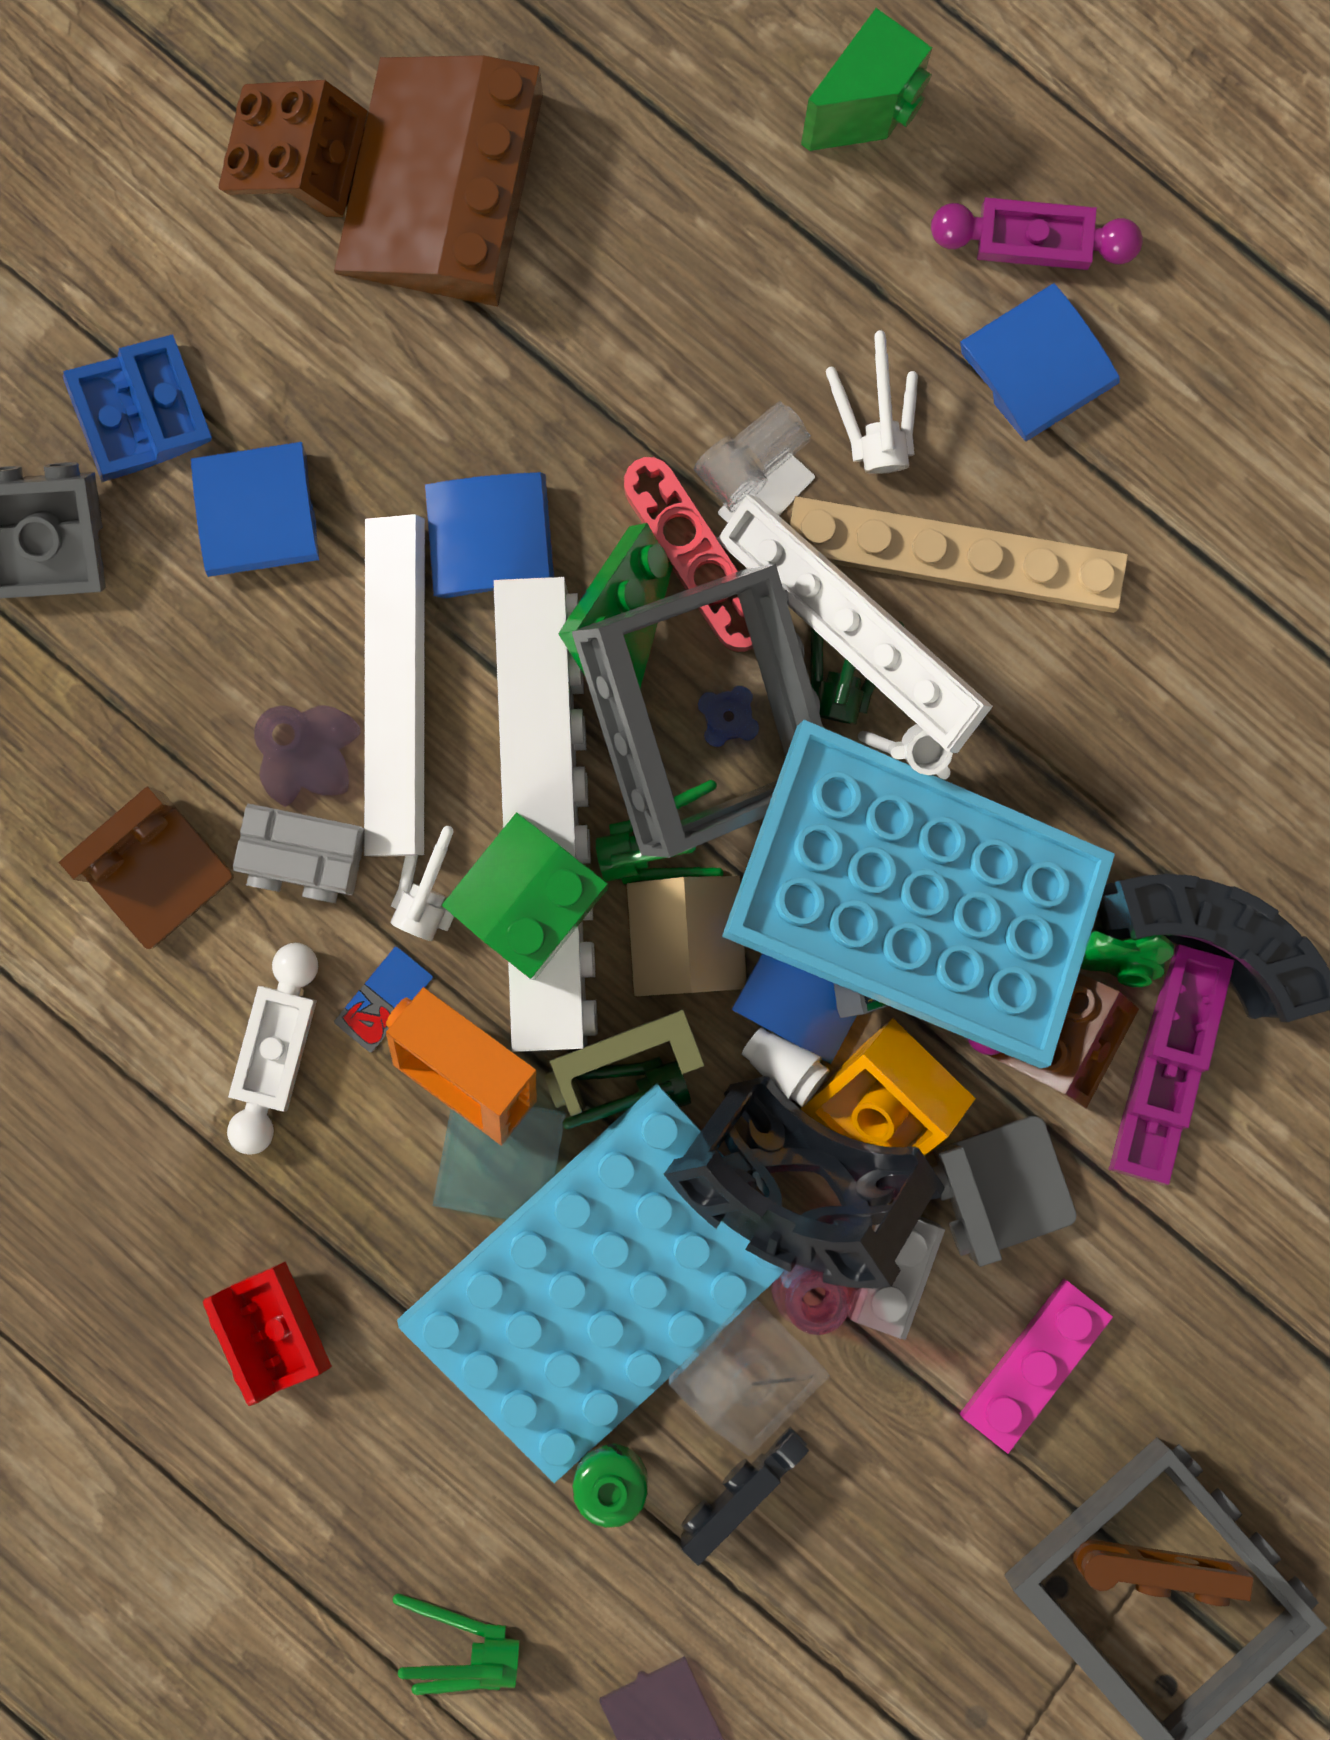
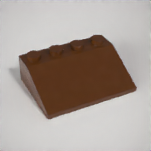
(441, 174)

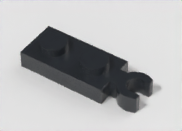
(745, 1489)

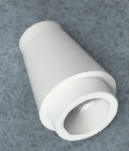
(788, 1065)

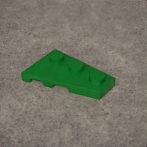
(629, 579)

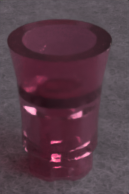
(812, 1319)

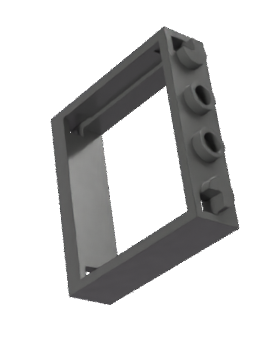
(627, 723)
(1239, 1676)

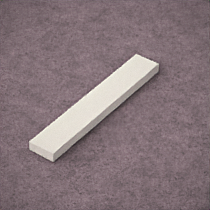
(857, 626)
(394, 686)

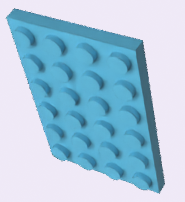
(920, 895)
(588, 1292)

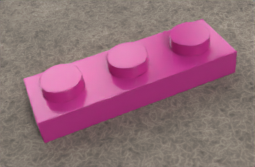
(1035, 1365)

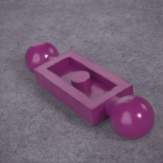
(1036, 233)

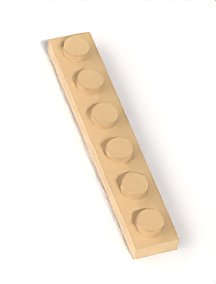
(962, 555)

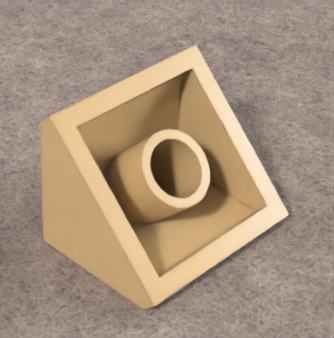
(680, 938)

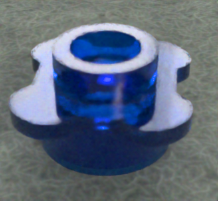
(738, 703)

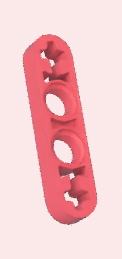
(690, 557)

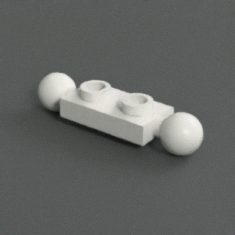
(272, 1048)

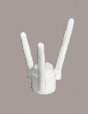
(884, 446)
(917, 748)
(420, 907)

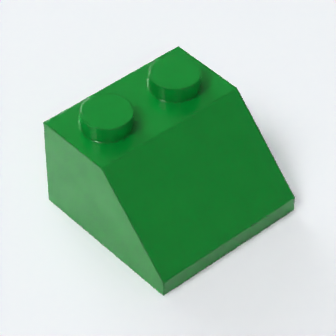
(869, 87)
(525, 896)

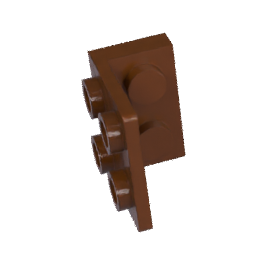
(295, 142)
(149, 866)
(1087, 1043)

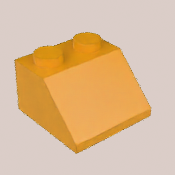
(891, 1094)

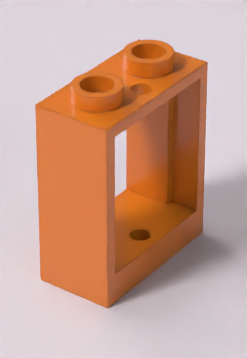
(461, 1064)

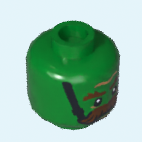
(610, 1485)

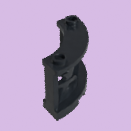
(1273, 965)
(786, 1139)

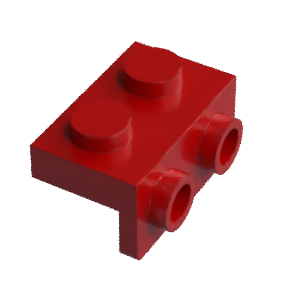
(266, 1333)

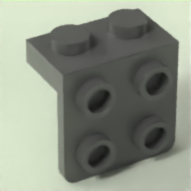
(1003, 1188)

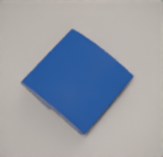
(1040, 362)
(137, 408)
(254, 509)
(488, 532)
(794, 1007)

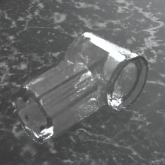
(743, 463)

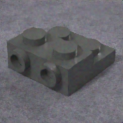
(49, 532)

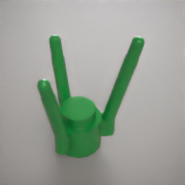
(621, 857)
(491, 1663)

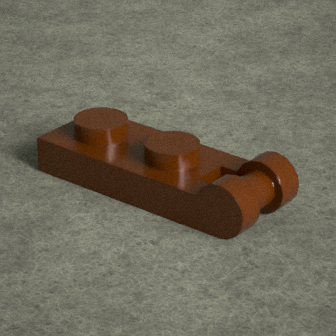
(1160, 1571)

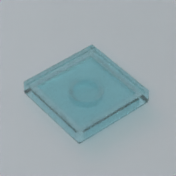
(493, 1178)

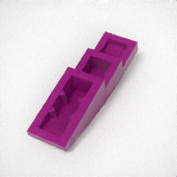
(1171, 1064)

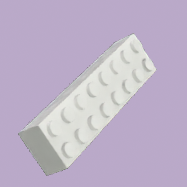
(546, 788)

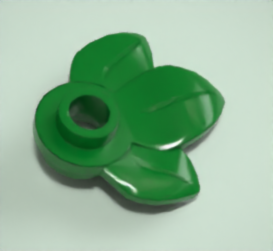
(1131, 961)

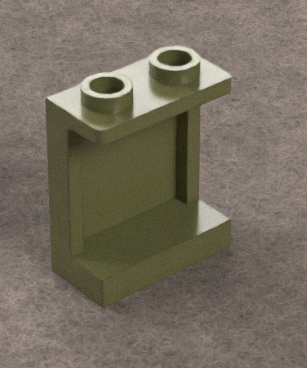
(671, 1027)

